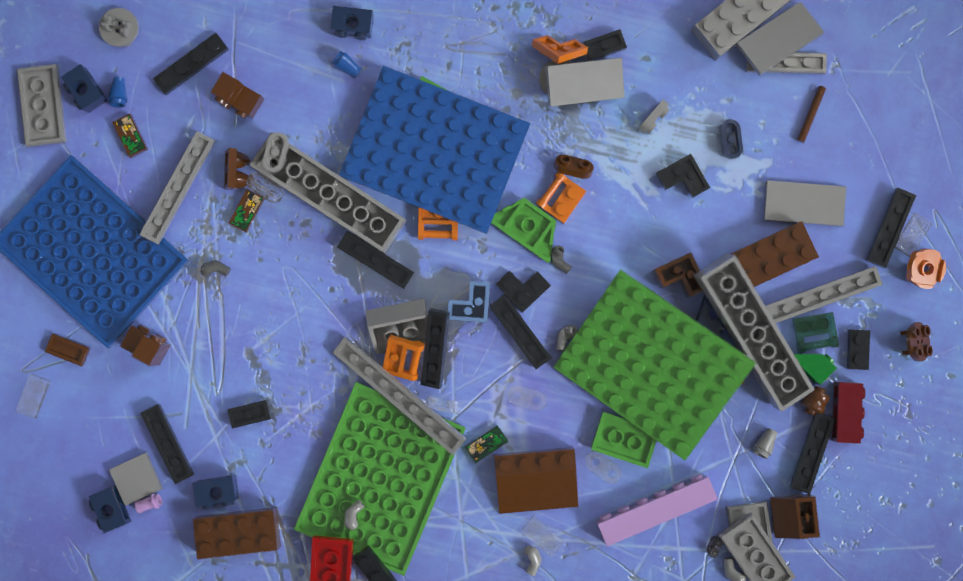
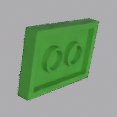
(623, 440)

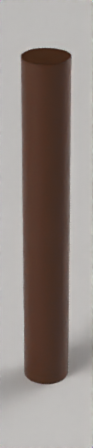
(811, 114)

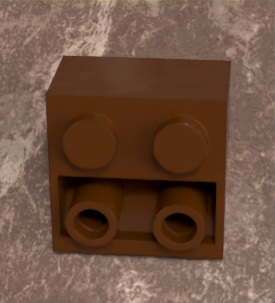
(795, 516)

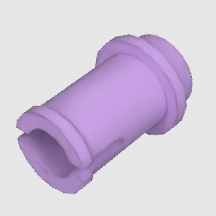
(153, 501)

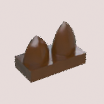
(233, 178)

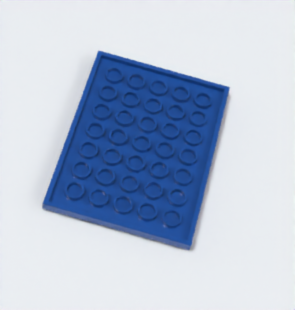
(434, 149)
(88, 251)

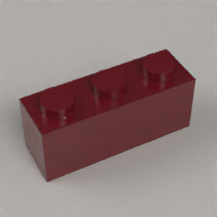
(848, 412)

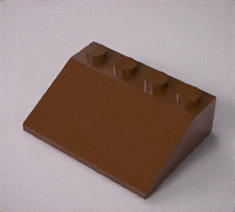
(536, 480)

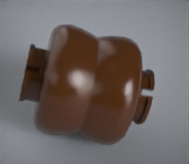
(815, 401)

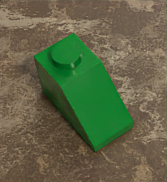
(816, 366)

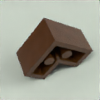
(233, 93)
(679, 270)
(145, 346)

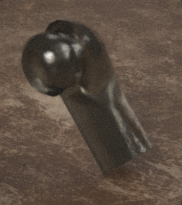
(714, 546)

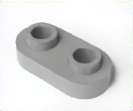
(660, 111)
(273, 152)

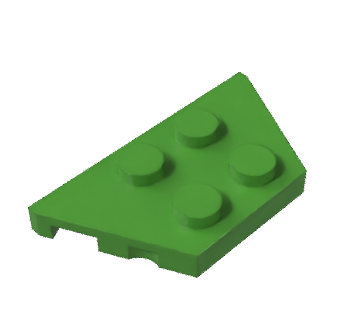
(528, 227)

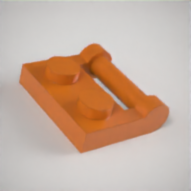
(566, 201)
(428, 218)
(396, 356)

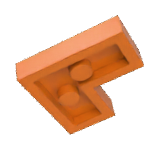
(558, 51)

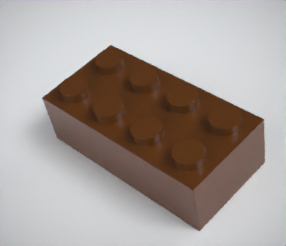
(776, 254)
(237, 533)

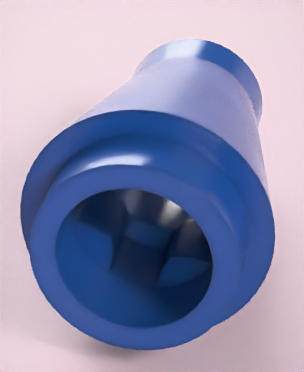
(346, 64)
(117, 95)

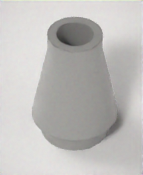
(765, 444)

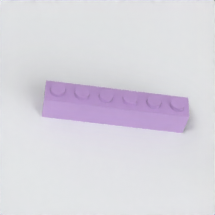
(656, 510)

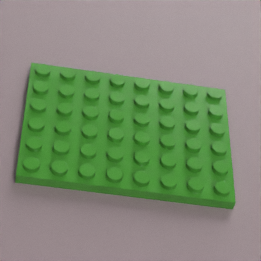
(654, 364)
(386, 466)

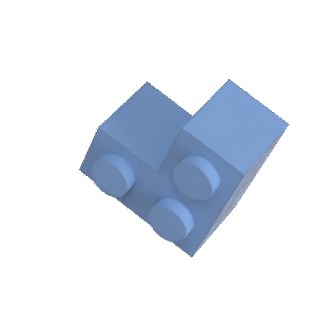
(476, 308)

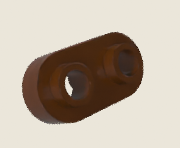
(573, 166)

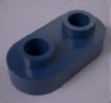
(733, 139)

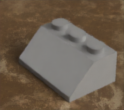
(401, 320)

